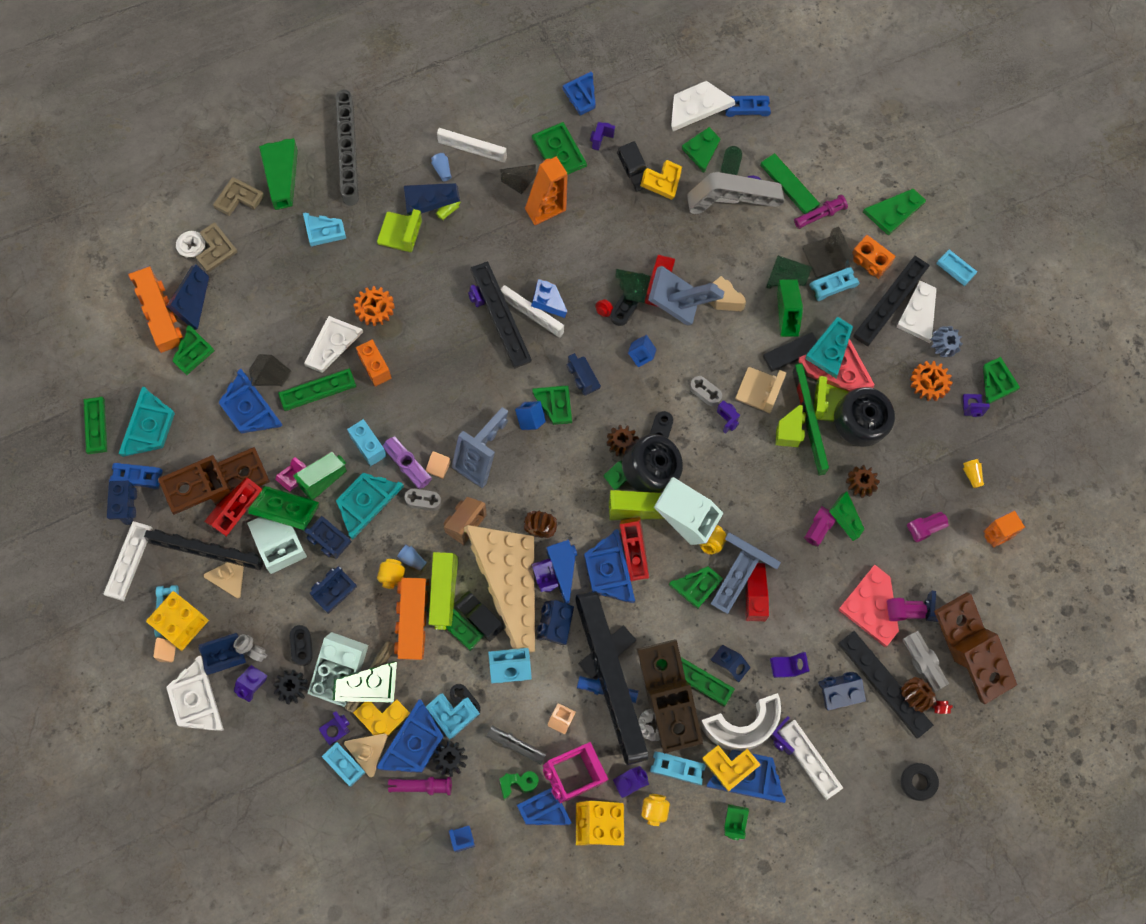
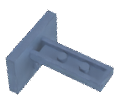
(679, 297)
(472, 455)
(740, 572)

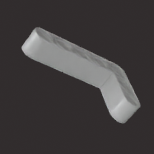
(733, 187)

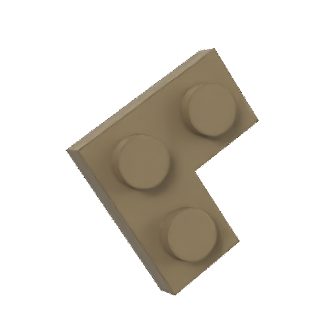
(236, 192)
(219, 249)

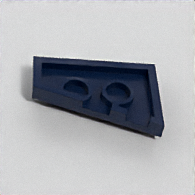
(190, 296)

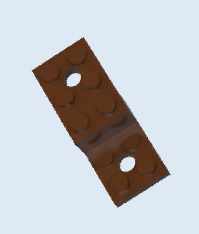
(211, 479)
(975, 648)

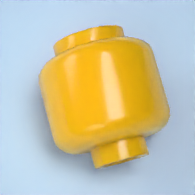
(715, 542)
(390, 573)
(655, 809)

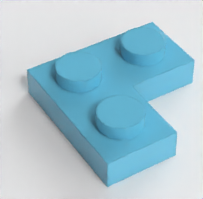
(452, 719)

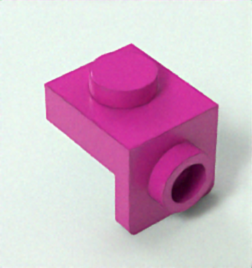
(286, 477)

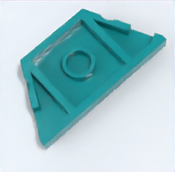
(147, 425)
(365, 500)

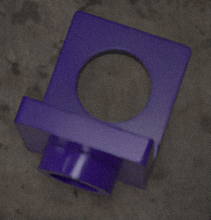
(974, 409)
(787, 666)
(339, 721)
(779, 742)

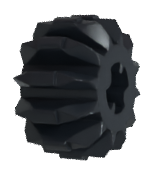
(288, 695)
(444, 763)

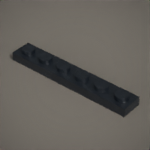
(891, 301)
(501, 314)
(197, 547)
(884, 683)

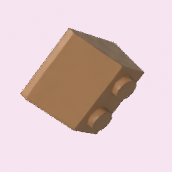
(468, 512)

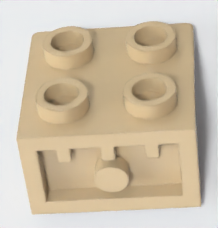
(760, 389)

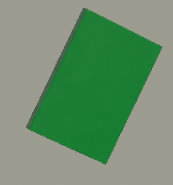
(559, 142)
(283, 507)

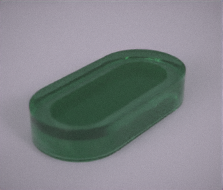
(731, 160)

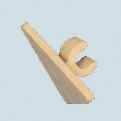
(227, 577)
(367, 751)

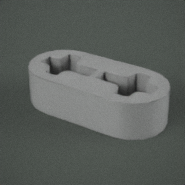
(708, 389)
(423, 495)

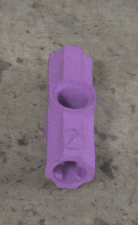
(413, 471)

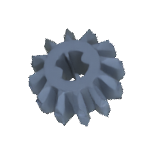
(946, 341)

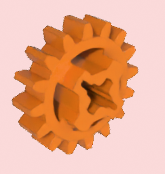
(372, 314)
(937, 377)

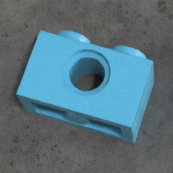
(366, 442)
(510, 665)

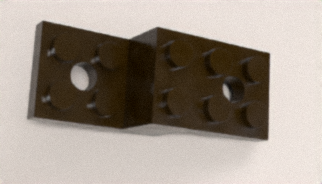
(670, 696)

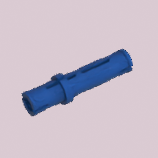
(594, 686)

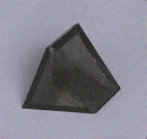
(518, 177)
(268, 371)

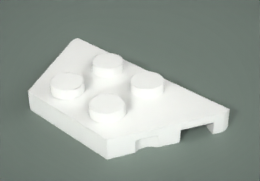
(698, 104)
(194, 699)

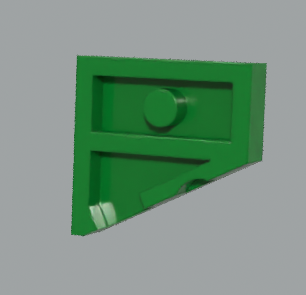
(191, 351)
(555, 403)
(847, 516)

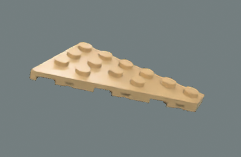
(506, 563)

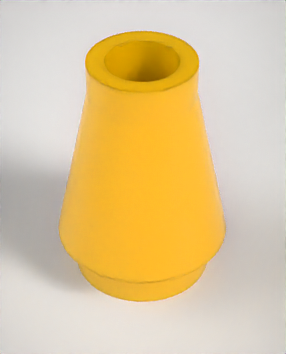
(973, 470)

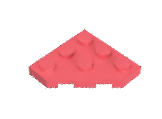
(851, 372)
(869, 608)

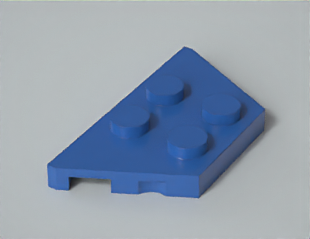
(247, 407)
(609, 570)
(413, 743)
(761, 783)

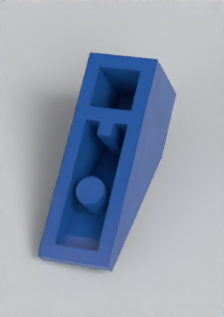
(563, 562)

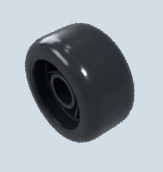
(864, 416)
(652, 463)

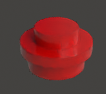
(604, 308)
(942, 707)

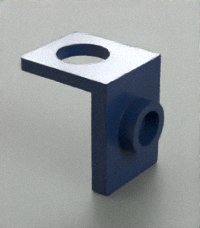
(930, 602)
(730, 661)

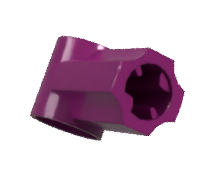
(822, 523)
(923, 528)
(902, 610)

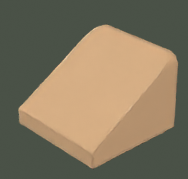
(438, 465)
(164, 650)
(561, 718)

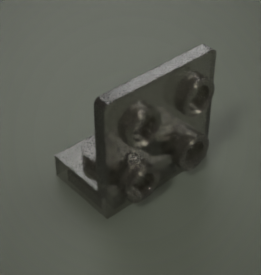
(829, 254)

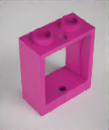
(592, 764)

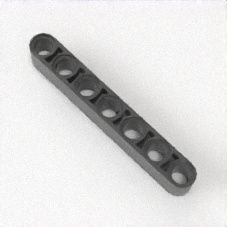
(347, 154)

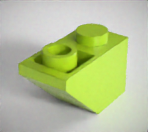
(789, 428)

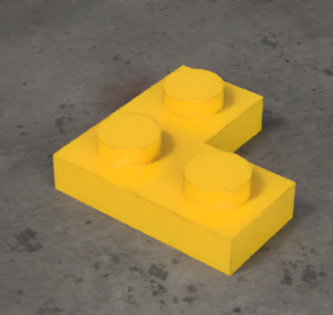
(664, 183)
(383, 722)
(729, 771)

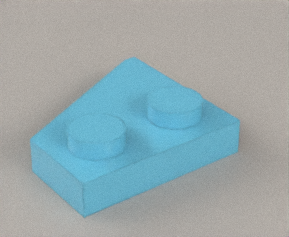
(323, 229)

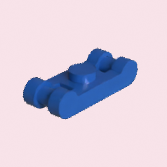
(749, 106)
(136, 475)

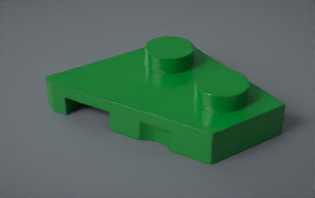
(702, 148)
(998, 380)
(697, 586)

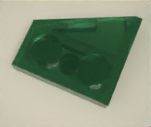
(788, 270)
(633, 284)

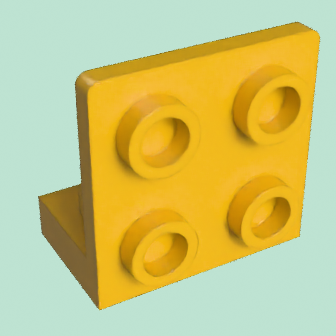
(177, 620)
(599, 823)

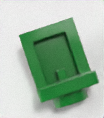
(615, 476)
(735, 822)

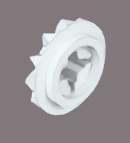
(187, 238)
(648, 731)

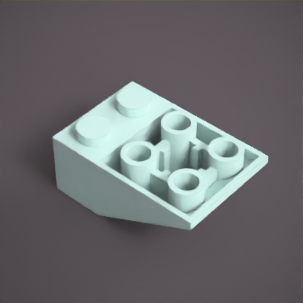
(688, 512)
(276, 543)
(336, 659)

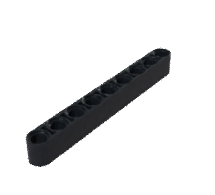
(611, 678)

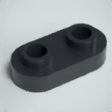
(623, 310)
(660, 427)
(301, 646)

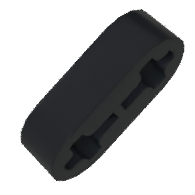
(466, 694)

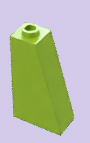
(633, 504)
(442, 589)

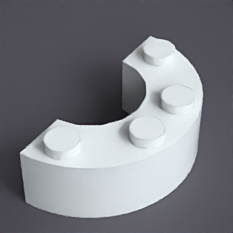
(745, 737)

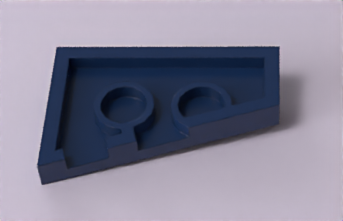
(430, 196)

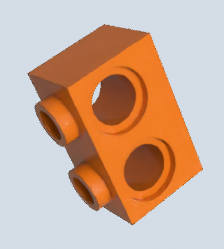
(874, 254)
(373, 363)
(1003, 529)

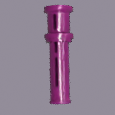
(828, 209)
(430, 786)

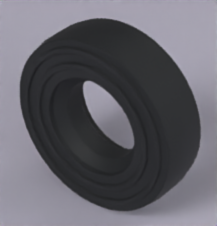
(910, 790)

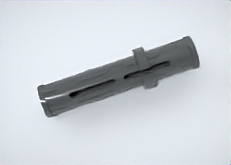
(515, 744)

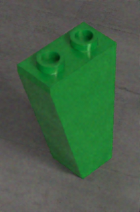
(280, 170)

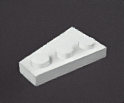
(919, 312)
(331, 343)

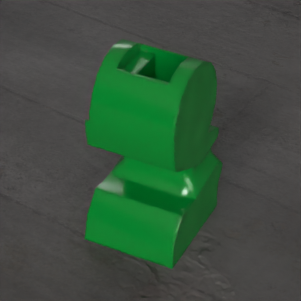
(526, 783)

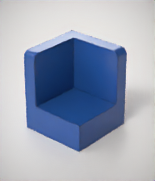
(642, 351)
(530, 415)
(461, 839)

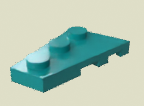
(831, 347)

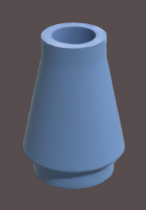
(441, 165)
(410, 557)

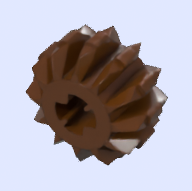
(615, 442)
(866, 475)
(540, 524)
(918, 694)

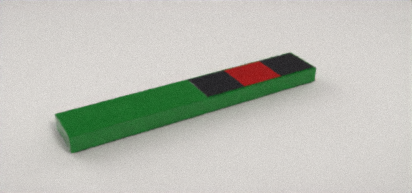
(810, 420)

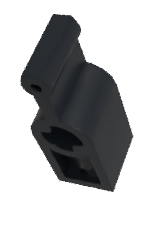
(632, 163)
(479, 616)

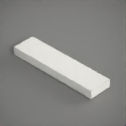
(472, 145)
(535, 314)
(127, 562)
(810, 760)

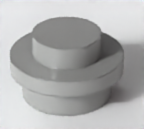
(243, 643)
(257, 653)

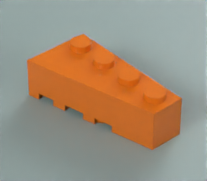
(548, 192)
(155, 309)
(412, 618)

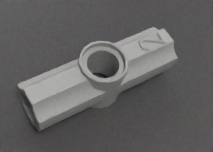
(925, 661)

